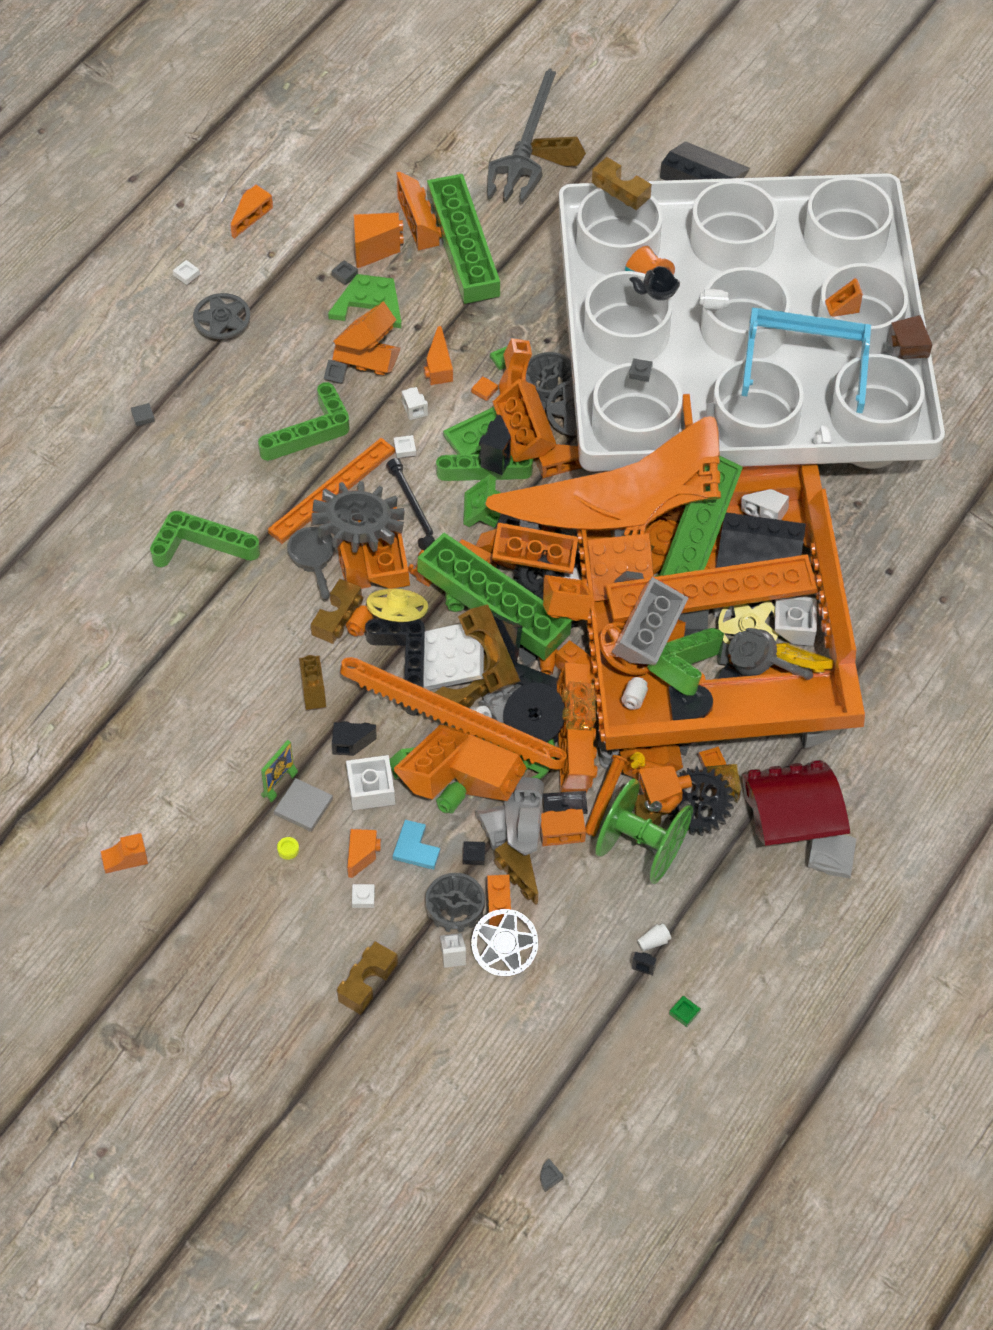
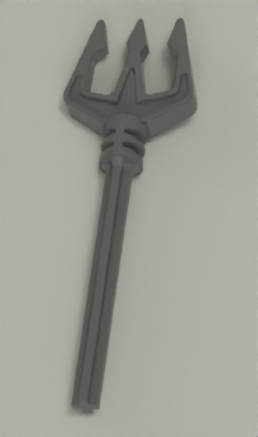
(520, 161)

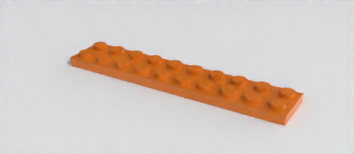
(723, 585)

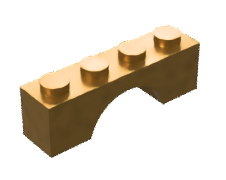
(481, 626)
(467, 695)

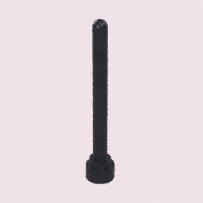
(395, 468)

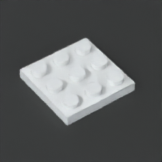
(451, 657)

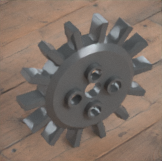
(342, 510)

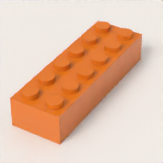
(578, 744)

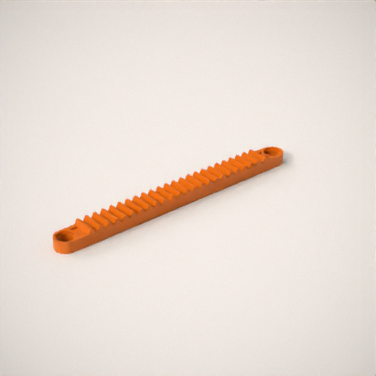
(453, 713)

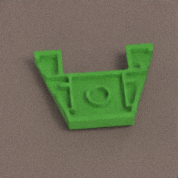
(367, 292)

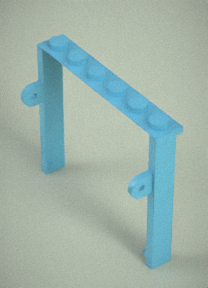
(811, 325)

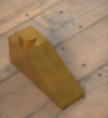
(560, 150)

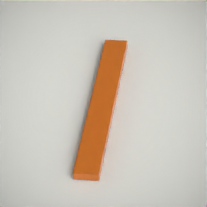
(349, 475)

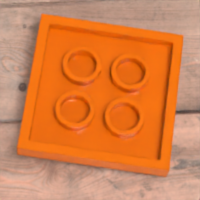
(616, 555)

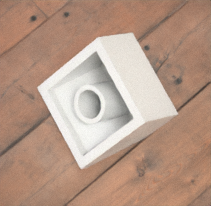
(796, 619)

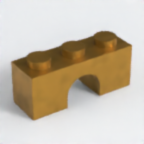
(631, 192)
(331, 624)
(375, 962)

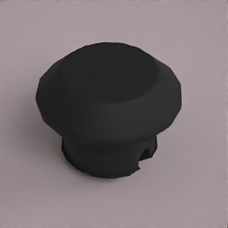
(425, 542)

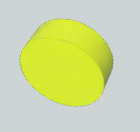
(288, 848)

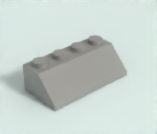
(650, 623)

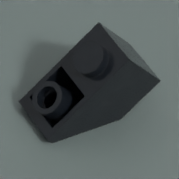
(352, 737)

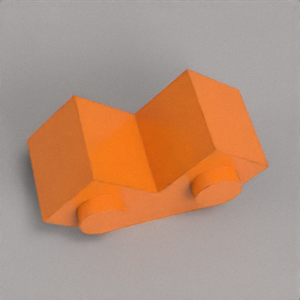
(662, 754)

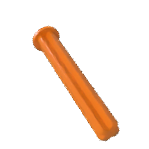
(605, 795)

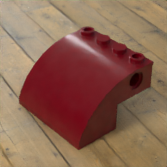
(796, 803)

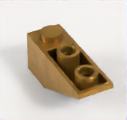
(312, 682)
(519, 870)

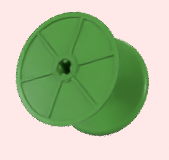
(622, 820)

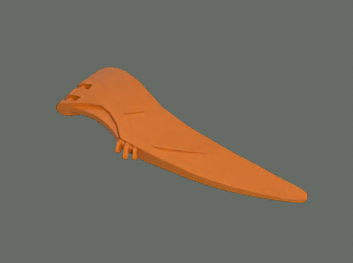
(628, 495)

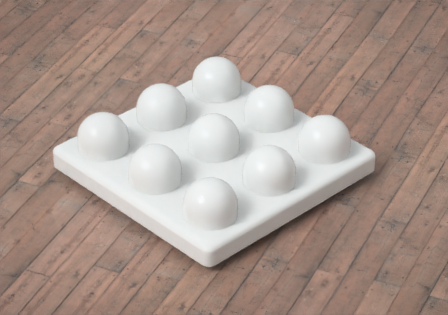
(773, 249)

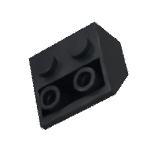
(496, 447)

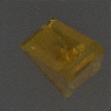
(729, 773)

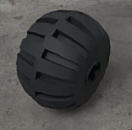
(527, 576)

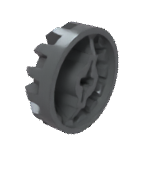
(547, 368)
(452, 890)

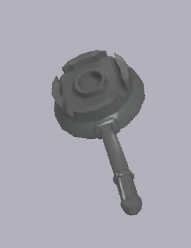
(312, 554)
(756, 651)

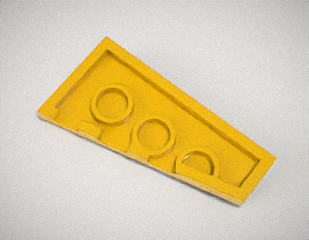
(803, 657)

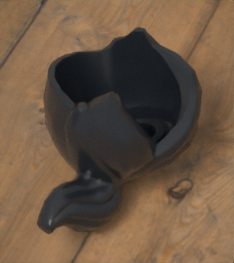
(658, 284)

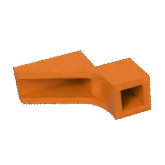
(516, 359)

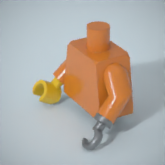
(659, 784)

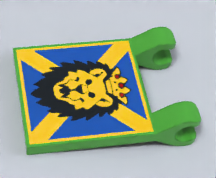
(276, 768)

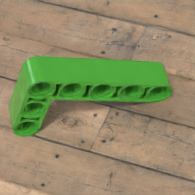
(311, 432)
(468, 468)
(202, 532)
(678, 655)

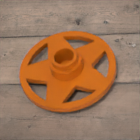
(606, 649)

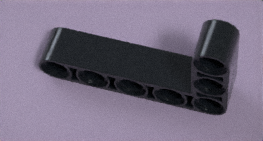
(404, 637)

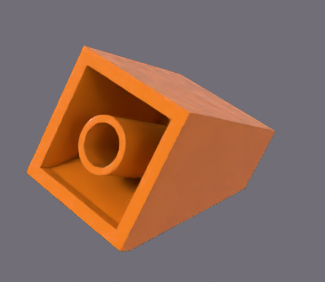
(377, 237)
(487, 769)

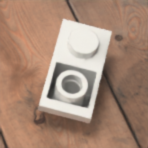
(766, 504)

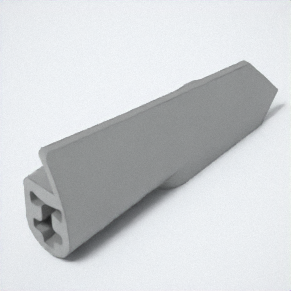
(524, 815)

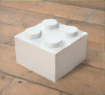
(370, 782)

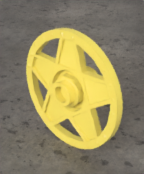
(397, 603)
(747, 618)

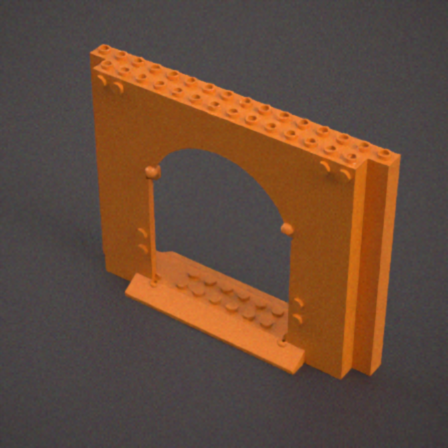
(748, 703)

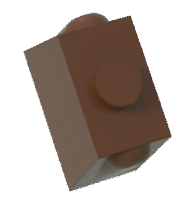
(910, 338)

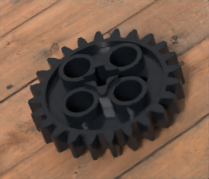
(718, 803)

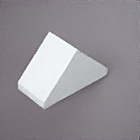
(453, 950)

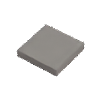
(303, 805)

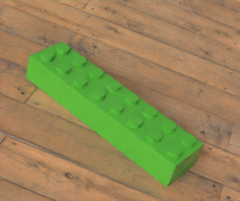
(463, 238)
(480, 583)

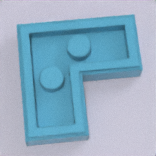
(411, 850)

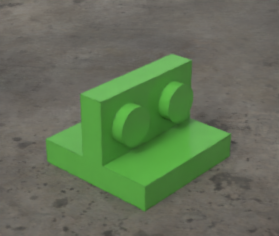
(475, 503)

